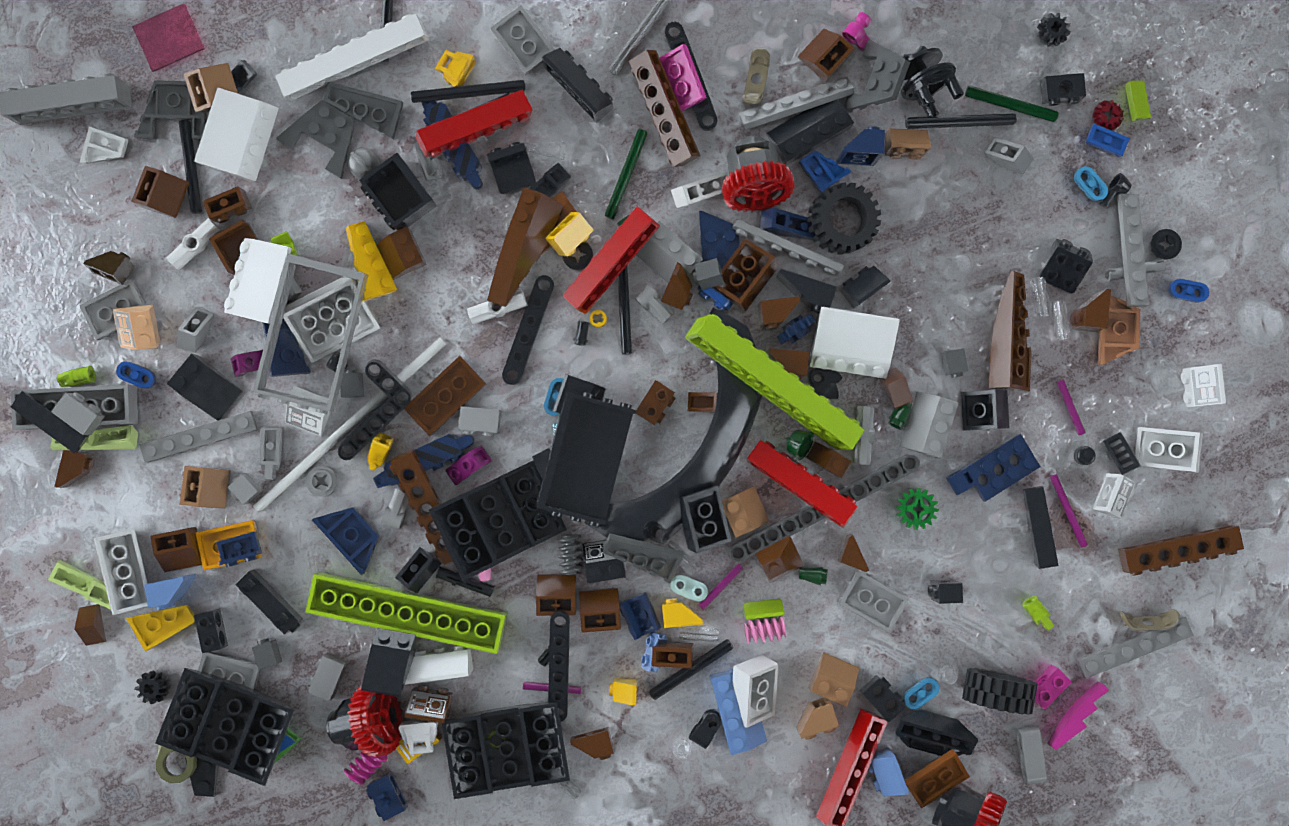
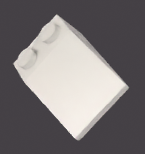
(1168, 449)
(756, 689)

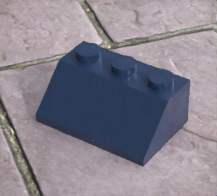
(864, 148)

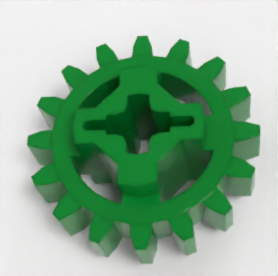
(917, 500)

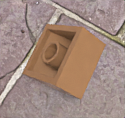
(744, 511)
(834, 679)

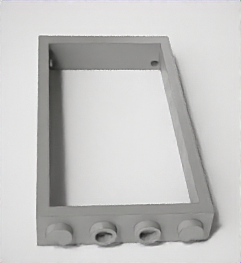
(275, 324)

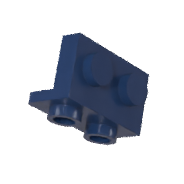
(238, 548)
(639, 615)

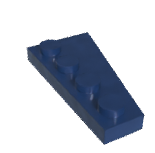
(287, 356)

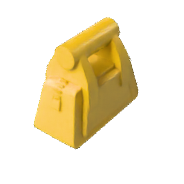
(458, 68)
(379, 450)

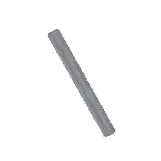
(638, 36)

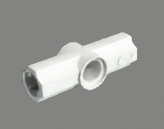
(184, 252)
(485, 310)

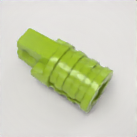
(77, 377)
(1038, 612)

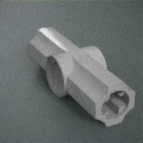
(863, 447)

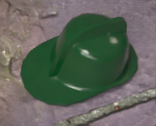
(800, 443)

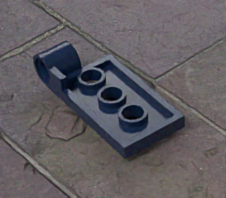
(968, 475)

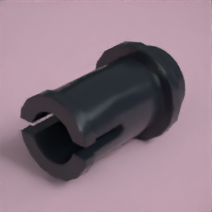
(581, 334)

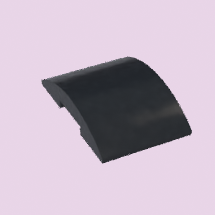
(495, 521)
(225, 725)
(531, 753)

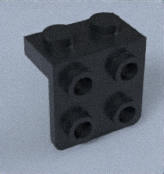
(511, 168)
(1066, 266)

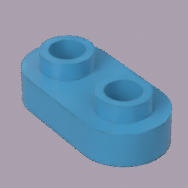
(1092, 182)
(551, 397)
(921, 694)

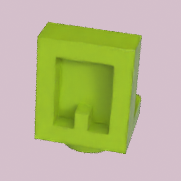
(285, 240)

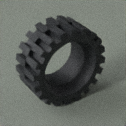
(822, 224)
(999, 691)

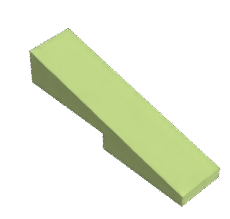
(106, 439)
(80, 582)

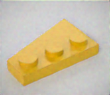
(160, 625)

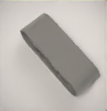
(1031, 755)

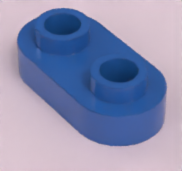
(1187, 290)
(720, 301)
(136, 376)

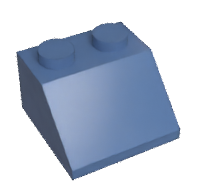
(166, 592)
(887, 774)

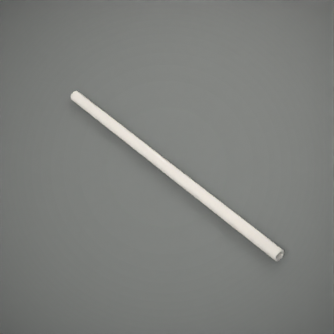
(346, 427)

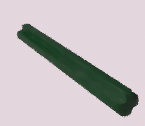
(1011, 103)
(626, 174)

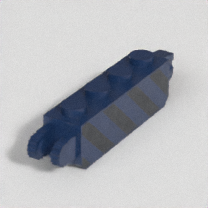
(463, 157)
(431, 457)

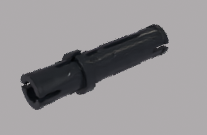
(471, 584)

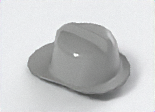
(362, 161)

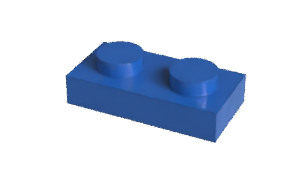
(1107, 140)

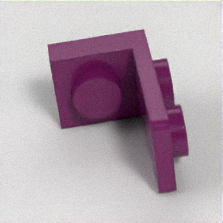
(246, 362)
(468, 465)

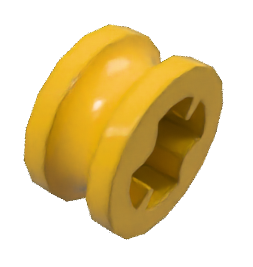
(599, 324)

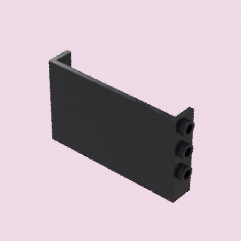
(585, 458)

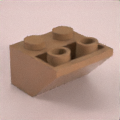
(204, 82)
(906, 143)
(204, 487)
(817, 718)

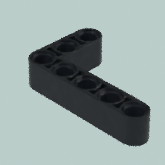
(379, 413)

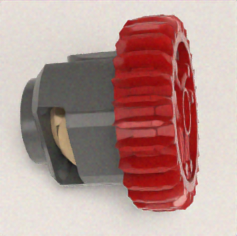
(756, 176)

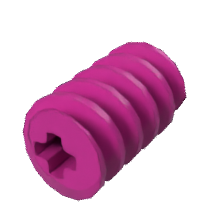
(364, 767)

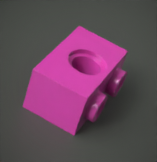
(1050, 686)

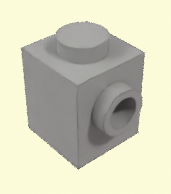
(244, 488)

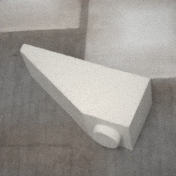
(699, 189)

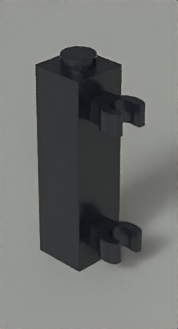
(269, 602)

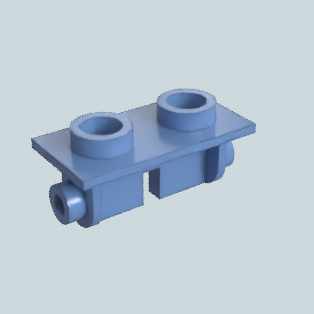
(652, 640)

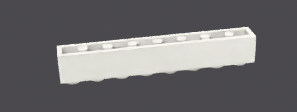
(352, 57)

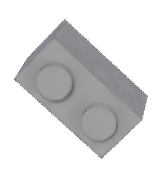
(78, 413)
(479, 420)
(327, 677)

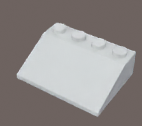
(236, 135)
(256, 280)
(323, 317)
(853, 342)

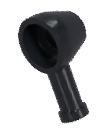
(1120, 185)

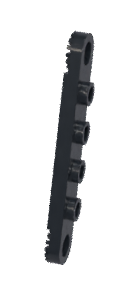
(705, 107)
(528, 330)
(559, 662)

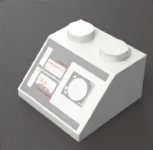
(1203, 385)
(307, 419)
(1114, 495)

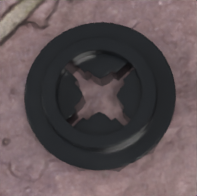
(1171, 238)
(584, 260)

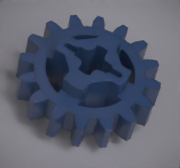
(796, 329)

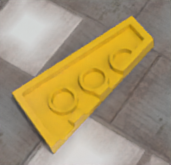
(369, 261)

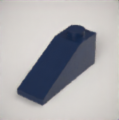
(785, 224)

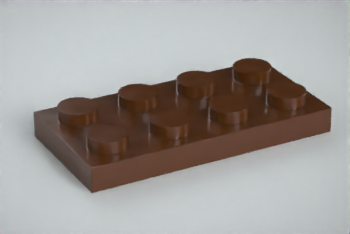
(445, 396)

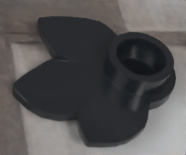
(827, 384)

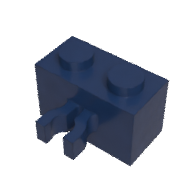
(386, 796)

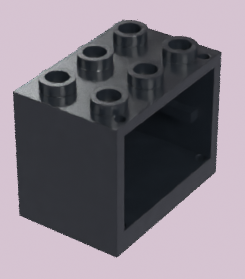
(397, 193)

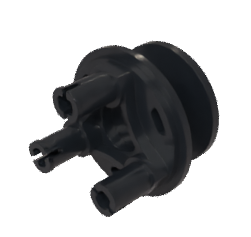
(928, 77)

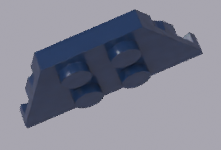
(717, 238)
(350, 535)

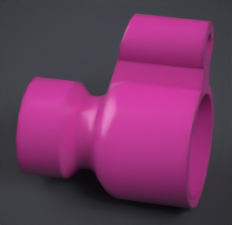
(855, 31)

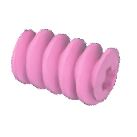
(765, 629)

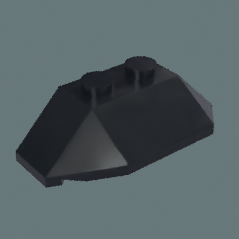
(935, 733)

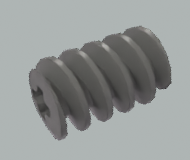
(570, 554)

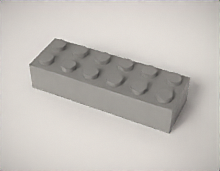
(65, 99)
(116, 403)

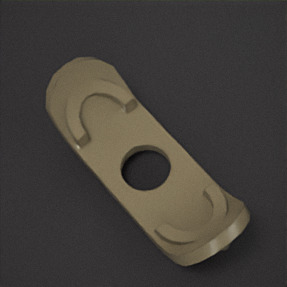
(758, 65)
(1161, 622)

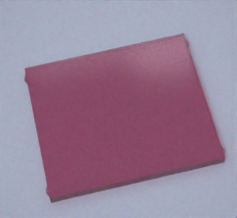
(168, 37)

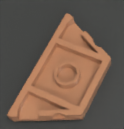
(1122, 331)

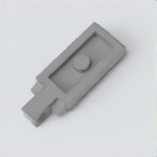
(270, 450)

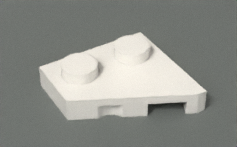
(102, 146)

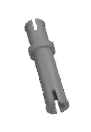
(1151, 267)

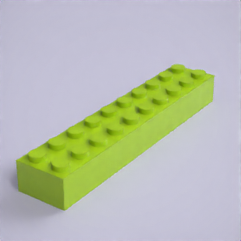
(774, 382)
(406, 612)

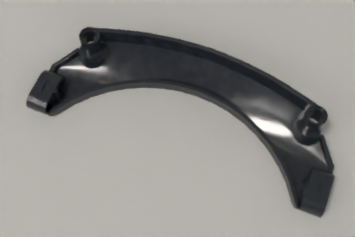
(709, 466)

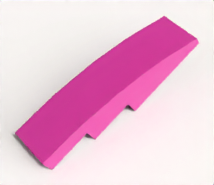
(1072, 722)

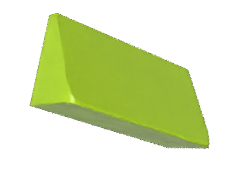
(1137, 100)
(763, 609)

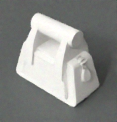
(417, 732)

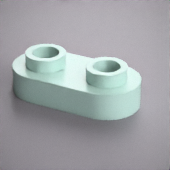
(689, 587)

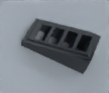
(1119, 436)

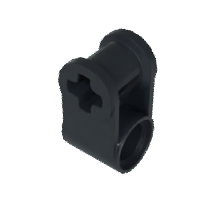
(704, 731)

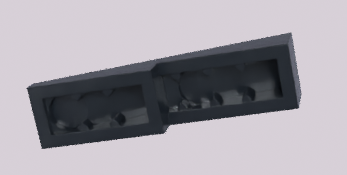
(43, 418)
(1040, 527)

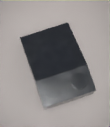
(812, 292)
(204, 386)
(704, 520)
(389, 662)

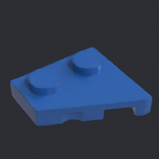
(822, 170)

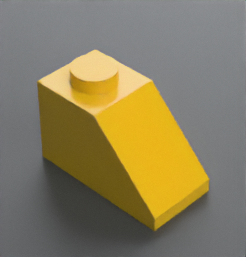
(679, 614)
(624, 691)

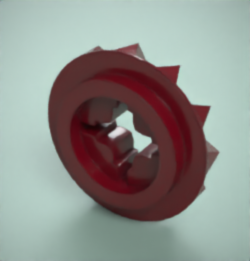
(1101, 119)

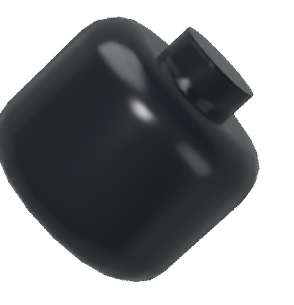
(333, 361)
(1084, 455)

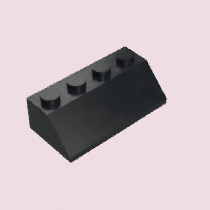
(578, 84)
(809, 130)

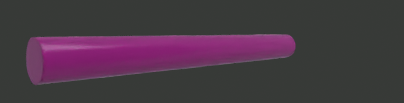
(1068, 510)

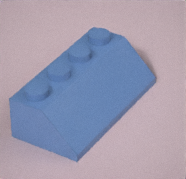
(738, 737)

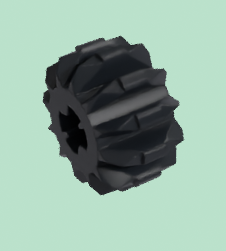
(1057, 24)
(145, 690)

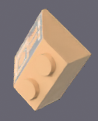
(137, 327)

